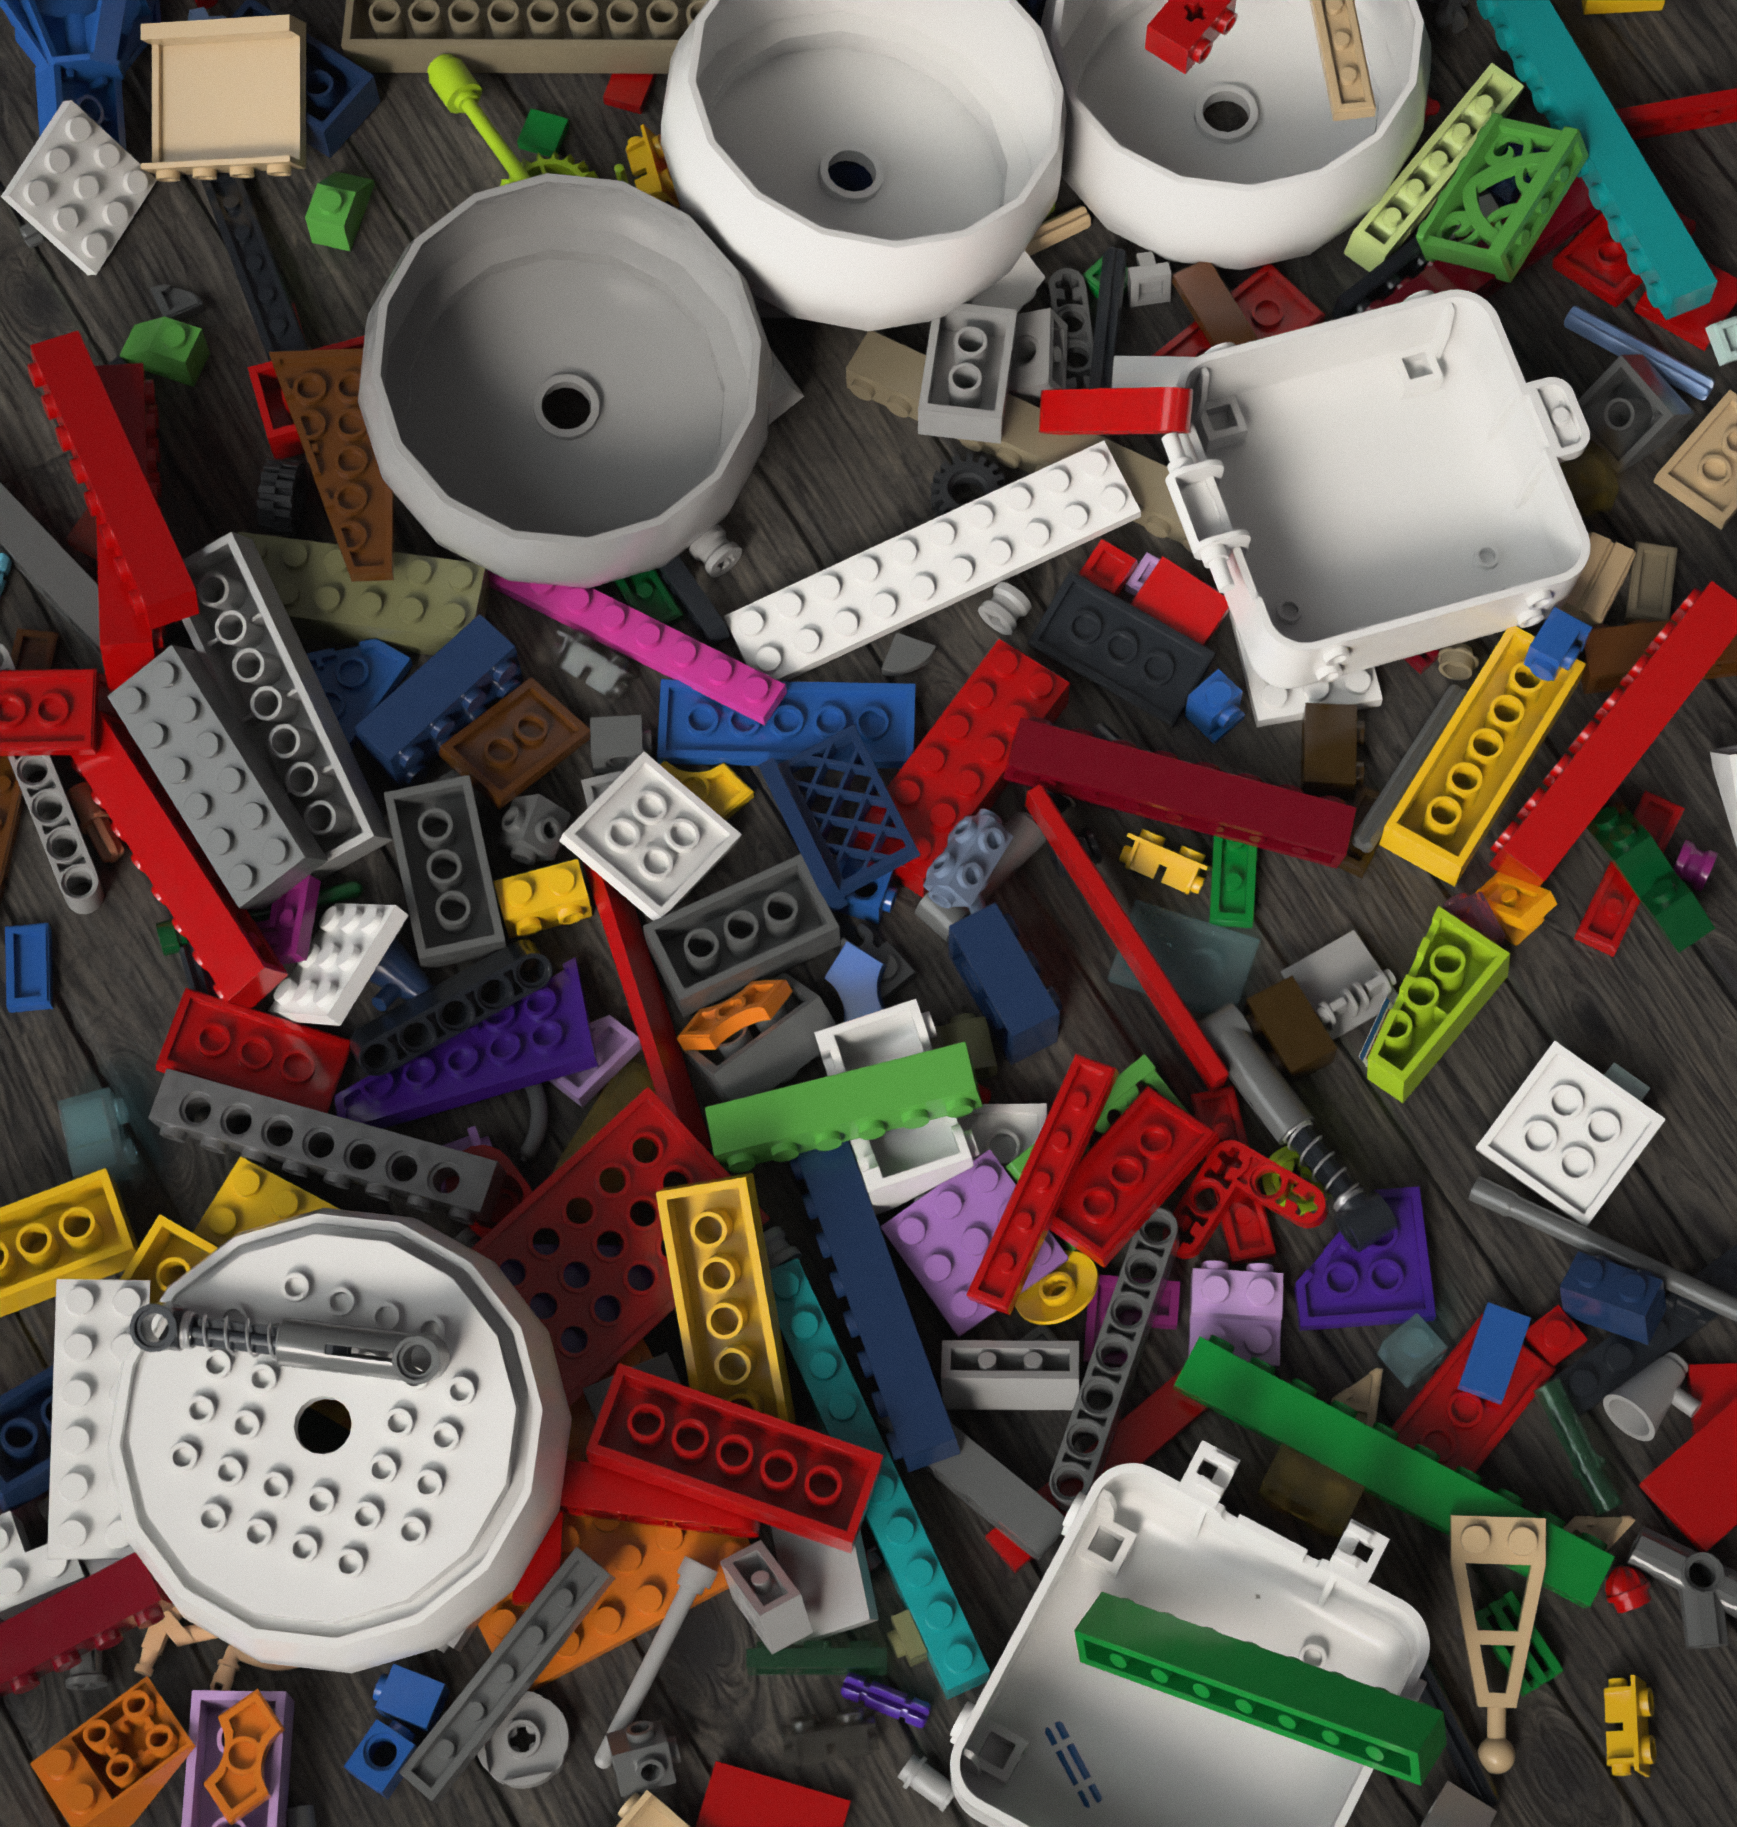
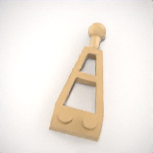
(1497, 1542)

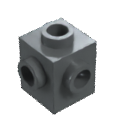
(533, 829)
(643, 1757)

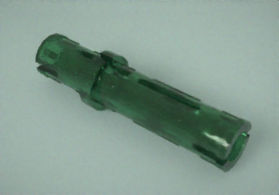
(1578, 1447)

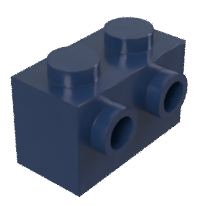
(1613, 1297)

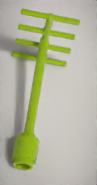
(462, 94)

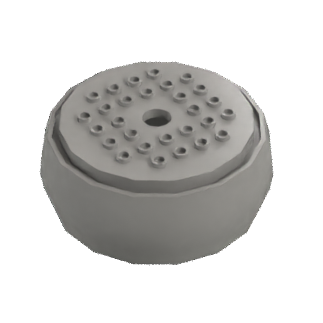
(550, 293)

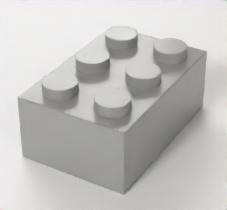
(968, 373)

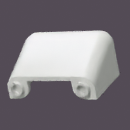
(903, 1159)

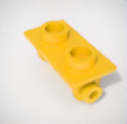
(647, 156)
(1181, 866)
(1633, 1745)

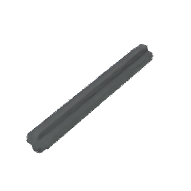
(1373, 824)

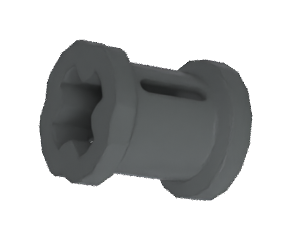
(88, 1673)

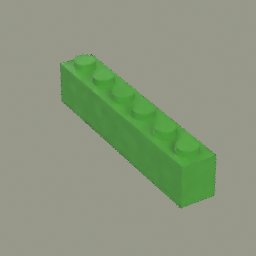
(844, 1108)

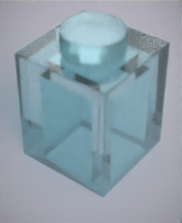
(1412, 1350)

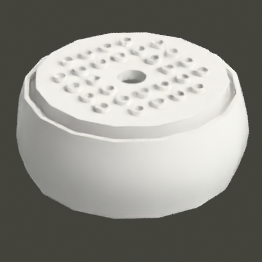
(931, 96)
(1247, 194)
(400, 1526)

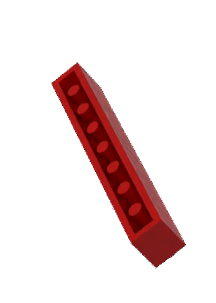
(113, 480)
(182, 876)

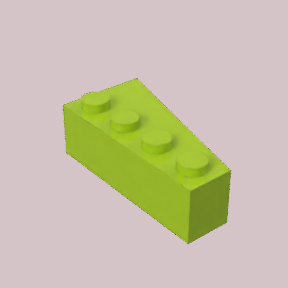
(1436, 1001)

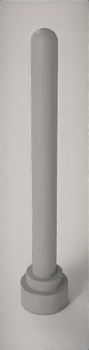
(692, 1581)

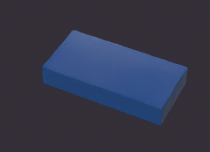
(29, 967)
(1494, 1353)

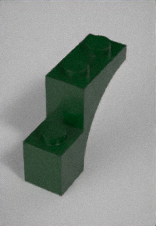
(1650, 876)

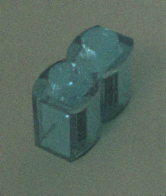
(96, 1134)

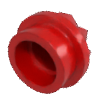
(1627, 1589)

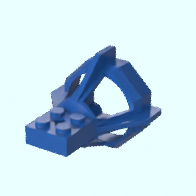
(82, 53)

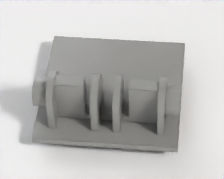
(1343, 984)

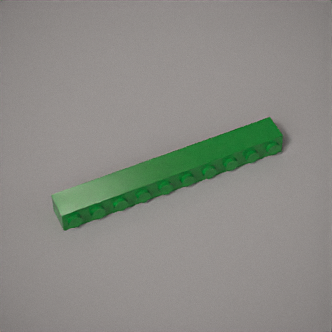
(1375, 1459)

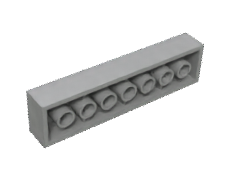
(279, 700)

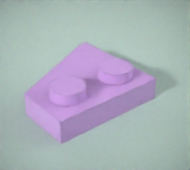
(614, 1049)

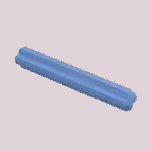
(1623, 343)

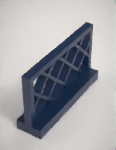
(812, 839)

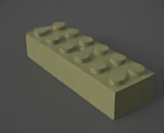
(412, 613)

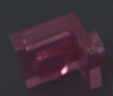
(1477, 914)

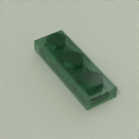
(818, 1659)

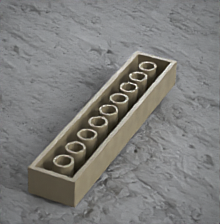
(517, 34)

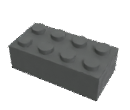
(445, 872)
(742, 935)

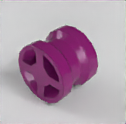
(1694, 865)

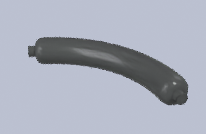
(538, 1122)

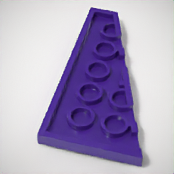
(511, 1050)

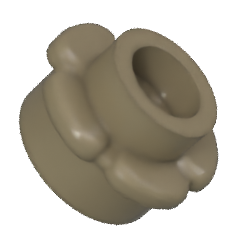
(1457, 661)

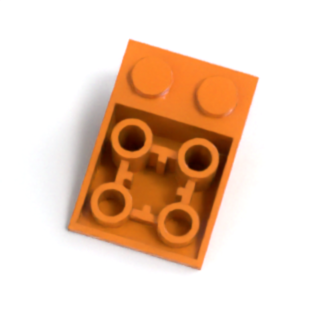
(115, 1760)

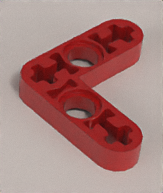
(1244, 1181)

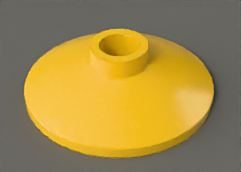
(1061, 1292)

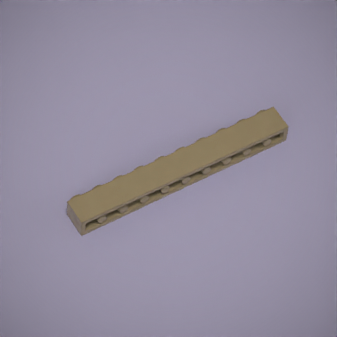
(894, 377)

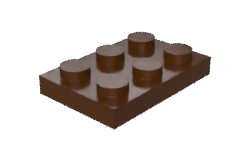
(515, 743)

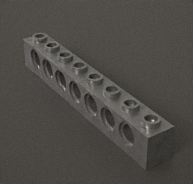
(184, 1095)

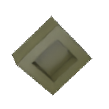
(906, 1639)

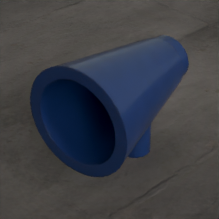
(398, 977)

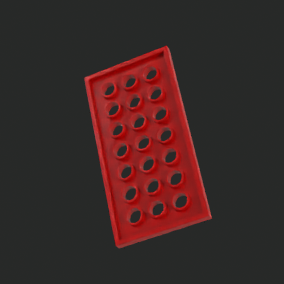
(610, 1212)

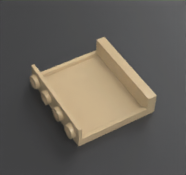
(227, 97)

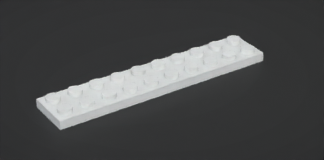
(934, 565)

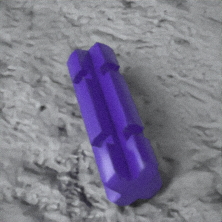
(886, 1700)

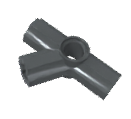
(1701, 1608)

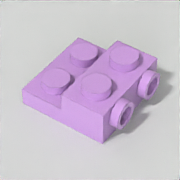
(1238, 1308)

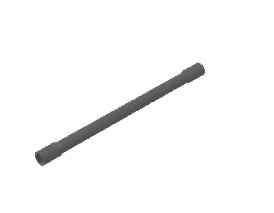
(1512, 1205)

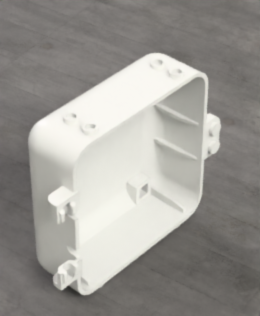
(1148, 1750)

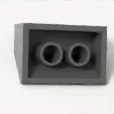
(765, 1051)

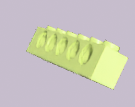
(1430, 170)

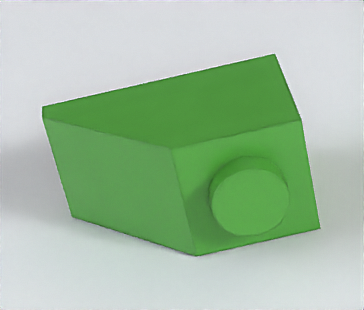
(338, 209)
(167, 349)

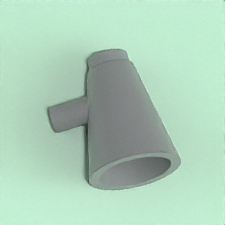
(1645, 1398)

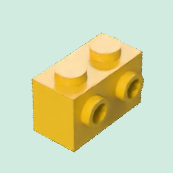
(543, 899)

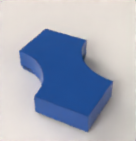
(857, 981)

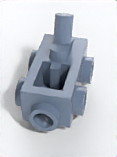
(967, 862)

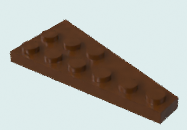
(325, 409)

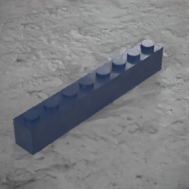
(877, 1307)

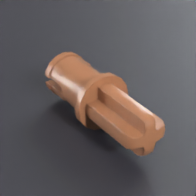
(95, 823)

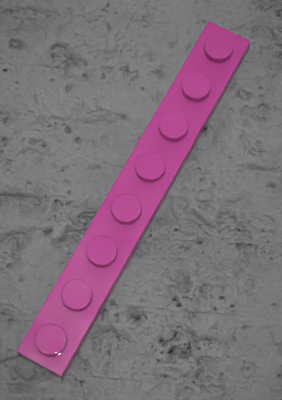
(652, 645)

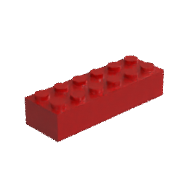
(965, 756)
(734, 1458)

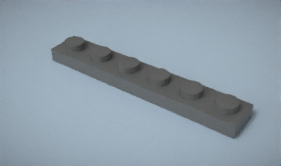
(506, 1675)

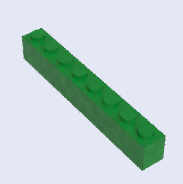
(1262, 1687)

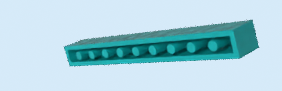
(1615, 171)
(890, 1513)

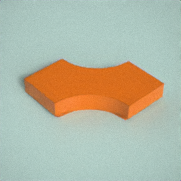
(716, 1023)
(239, 1779)

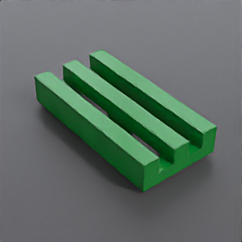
(1537, 1642)

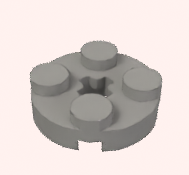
(545, 1755)

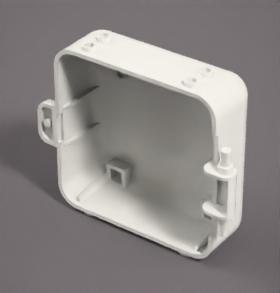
(1378, 486)

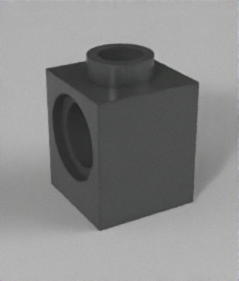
(618, 742)

